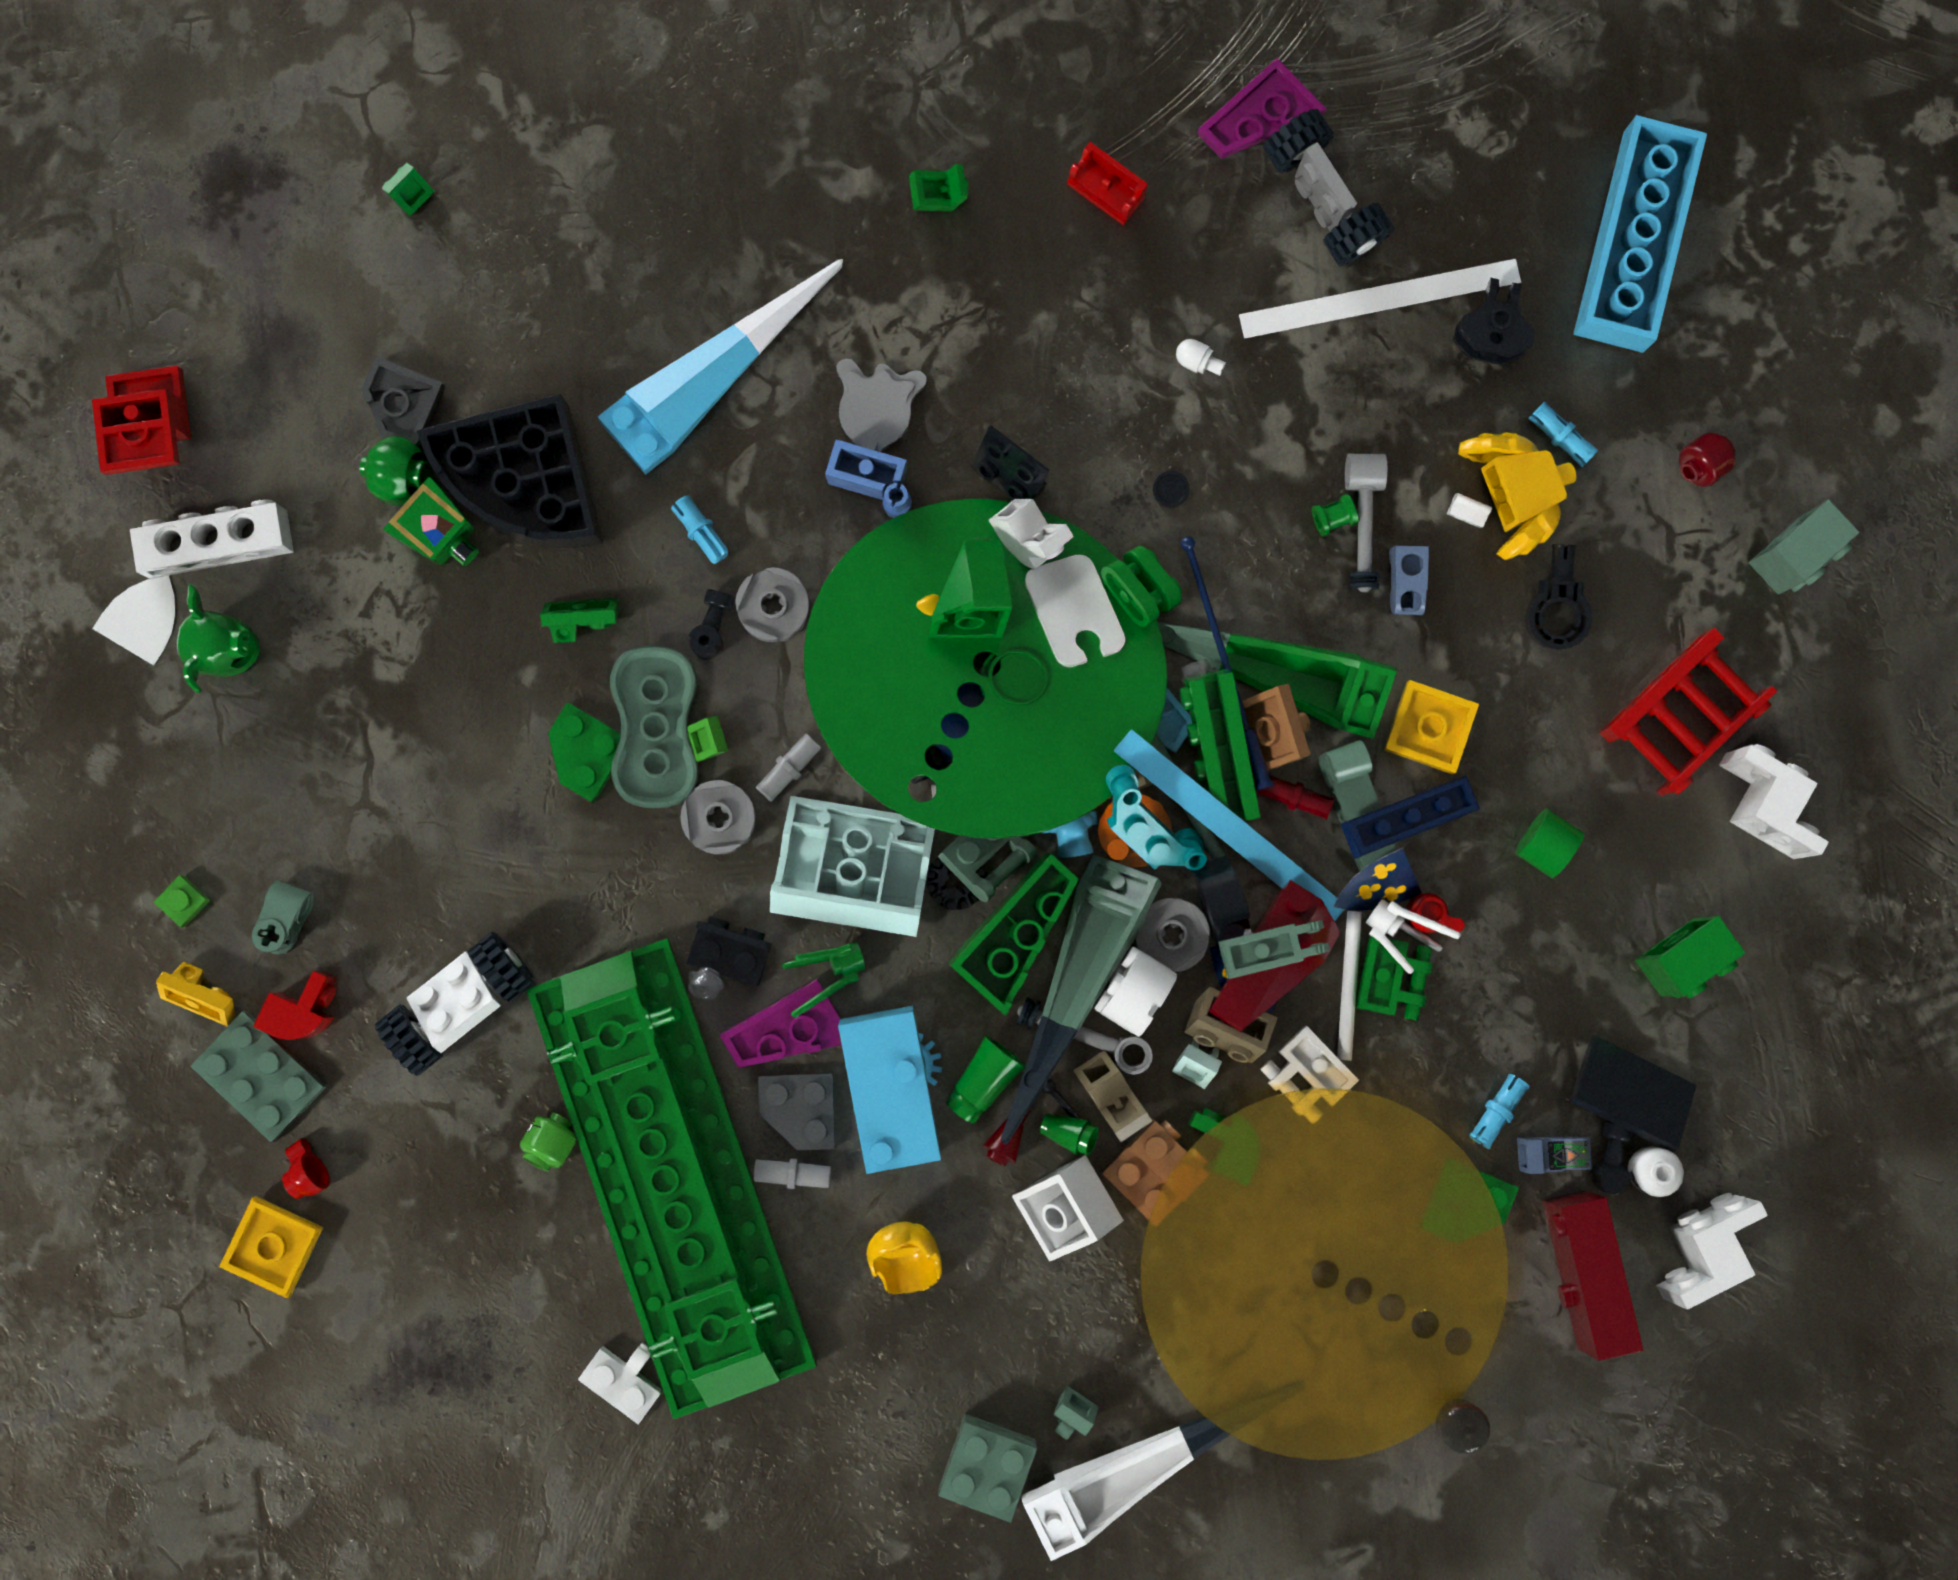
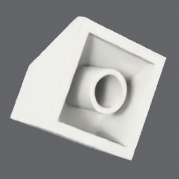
(1068, 1208)

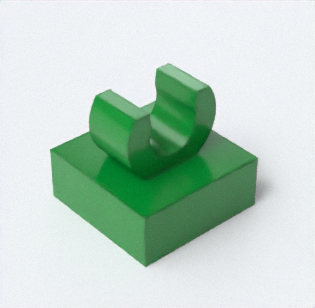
(408, 189)

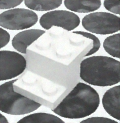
(1774, 801)
(1711, 1250)

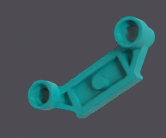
(1144, 831)

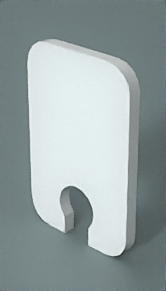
(1072, 600)

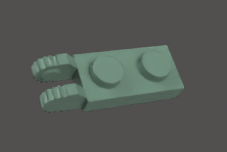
(1268, 949)

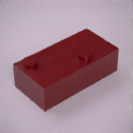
(1592, 1275)

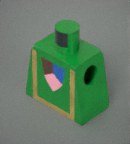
(433, 526)

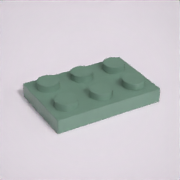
(258, 1077)

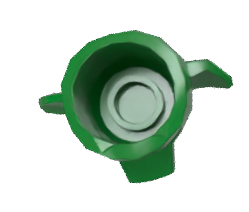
(212, 641)

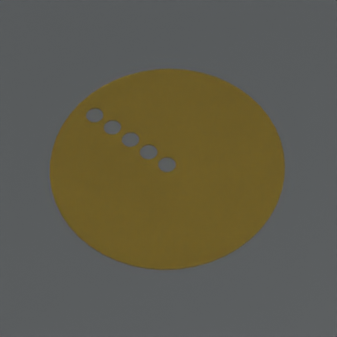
(1236, 1255)

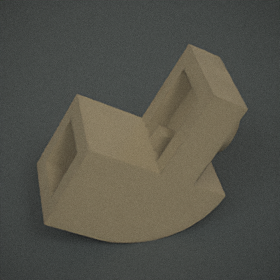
(1112, 1095)

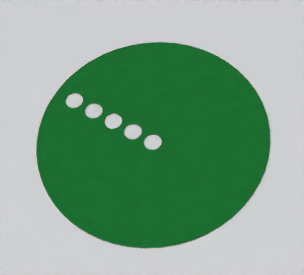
(887, 687)

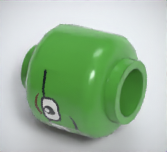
(548, 1142)

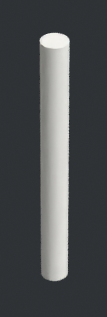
(1349, 985)

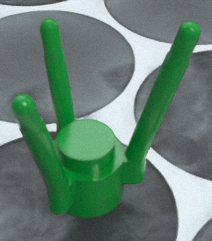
(843, 960)

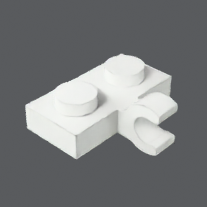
(621, 1382)

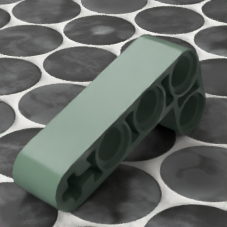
(1349, 783)

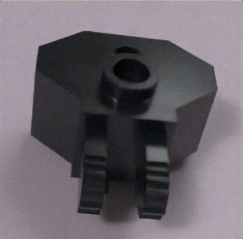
(1495, 328)

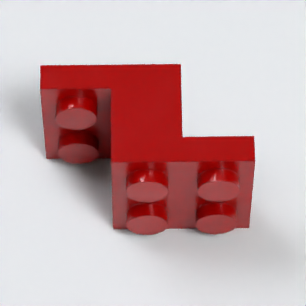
(141, 420)

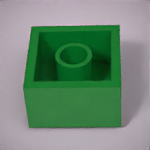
(1691, 957)

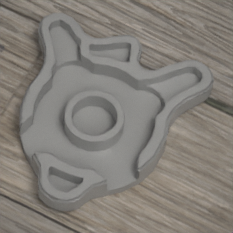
(877, 407)

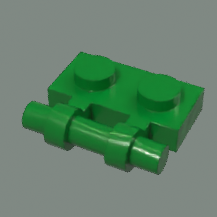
(1383, 977)

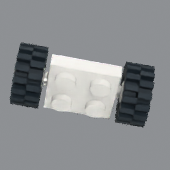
(453, 1003)

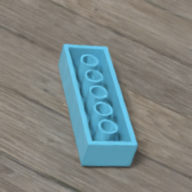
(1640, 234)

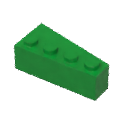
(1014, 933)

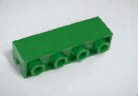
(1220, 741)

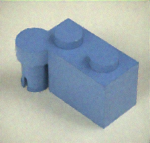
(871, 475)

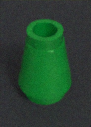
(1071, 1133)

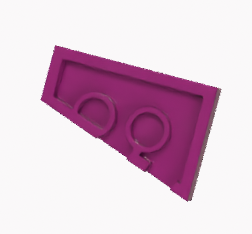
(1258, 111)
(776, 1034)

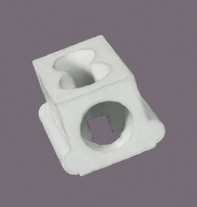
(1469, 510)

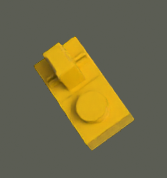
(185, 990)

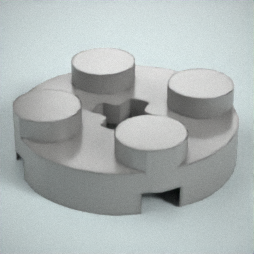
(766, 585)
(702, 804)
(1192, 939)

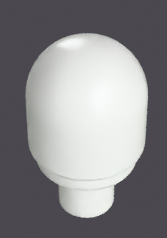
(1198, 357)

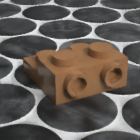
(1146, 1165)

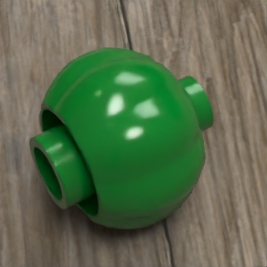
(395, 470)

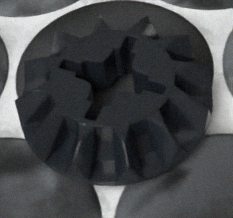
(948, 898)

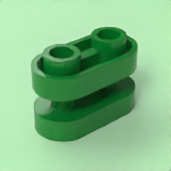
(1141, 586)

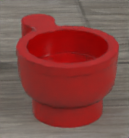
(1435, 909)
(306, 1173)

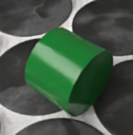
(1549, 843)

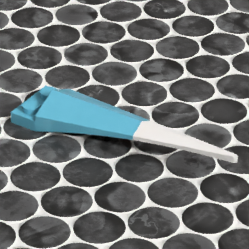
(672, 402)

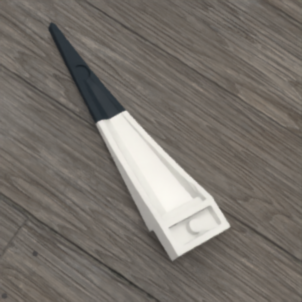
(1096, 1493)

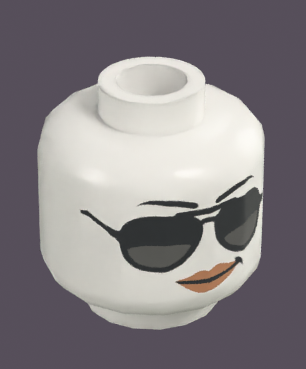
(1655, 1171)

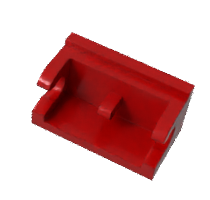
(1107, 183)

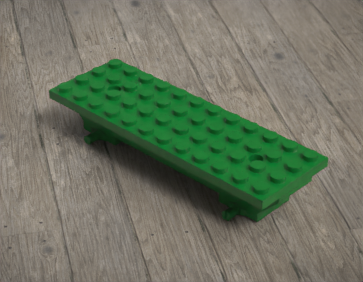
(671, 1179)

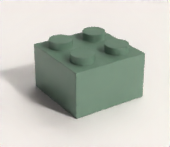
(1805, 548)
(987, 1468)

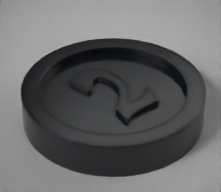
(1170, 489)

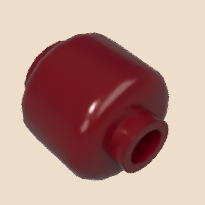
(1707, 458)

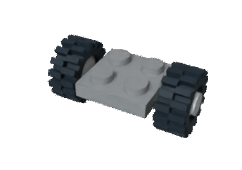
(1300, 146)

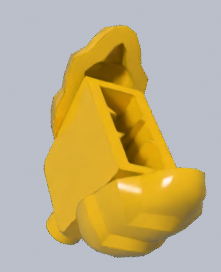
(1522, 486)

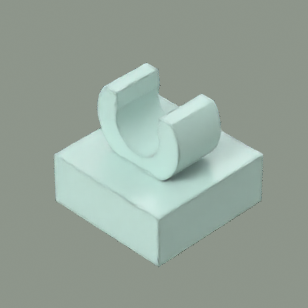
(1197, 1065)

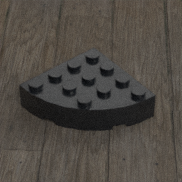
(518, 472)

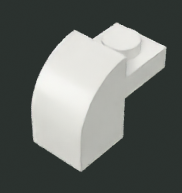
(1028, 534)

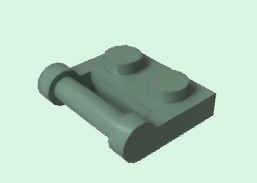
(969, 854)

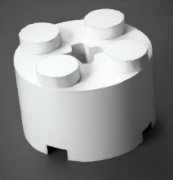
(1136, 991)

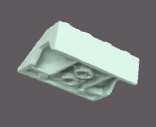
(852, 866)

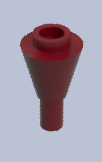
(1002, 1153)

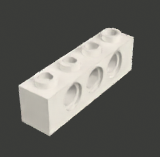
(268, 539)

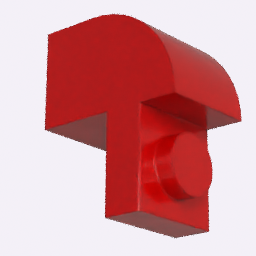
(301, 1018)

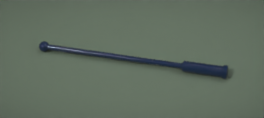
(1255, 754)

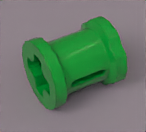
(1334, 515)

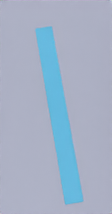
(1219, 818)

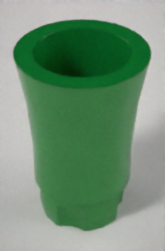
(984, 1079)

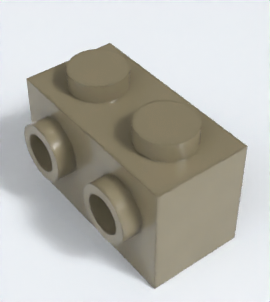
(1214, 1032)

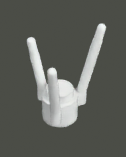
(1390, 917)

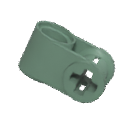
(282, 913)

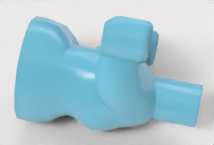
(1074, 837)

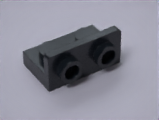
(730, 952)

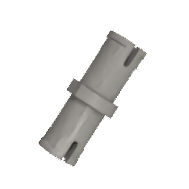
(788, 767)
(792, 1173)

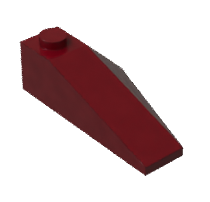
(1251, 995)

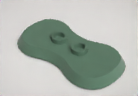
(654, 754)

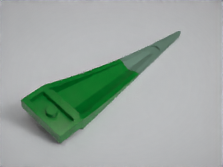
(1323, 682)

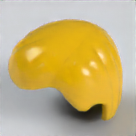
(904, 1258)

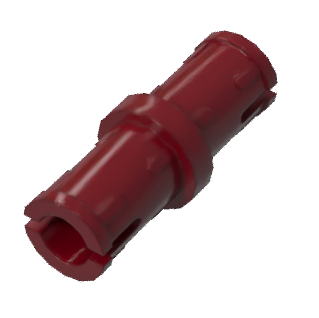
(1299, 797)

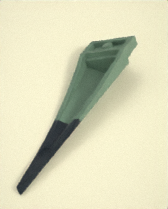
(1102, 926)

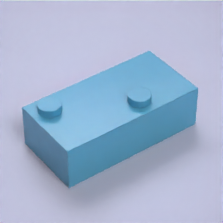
(889, 1089)

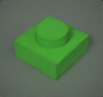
(707, 738)
(182, 901)

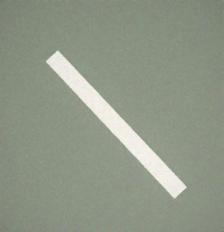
(1377, 298)

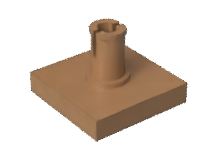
(1278, 726)

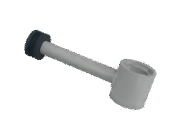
(1365, 475)
(1030, 1013)

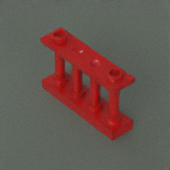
(1652, 701)

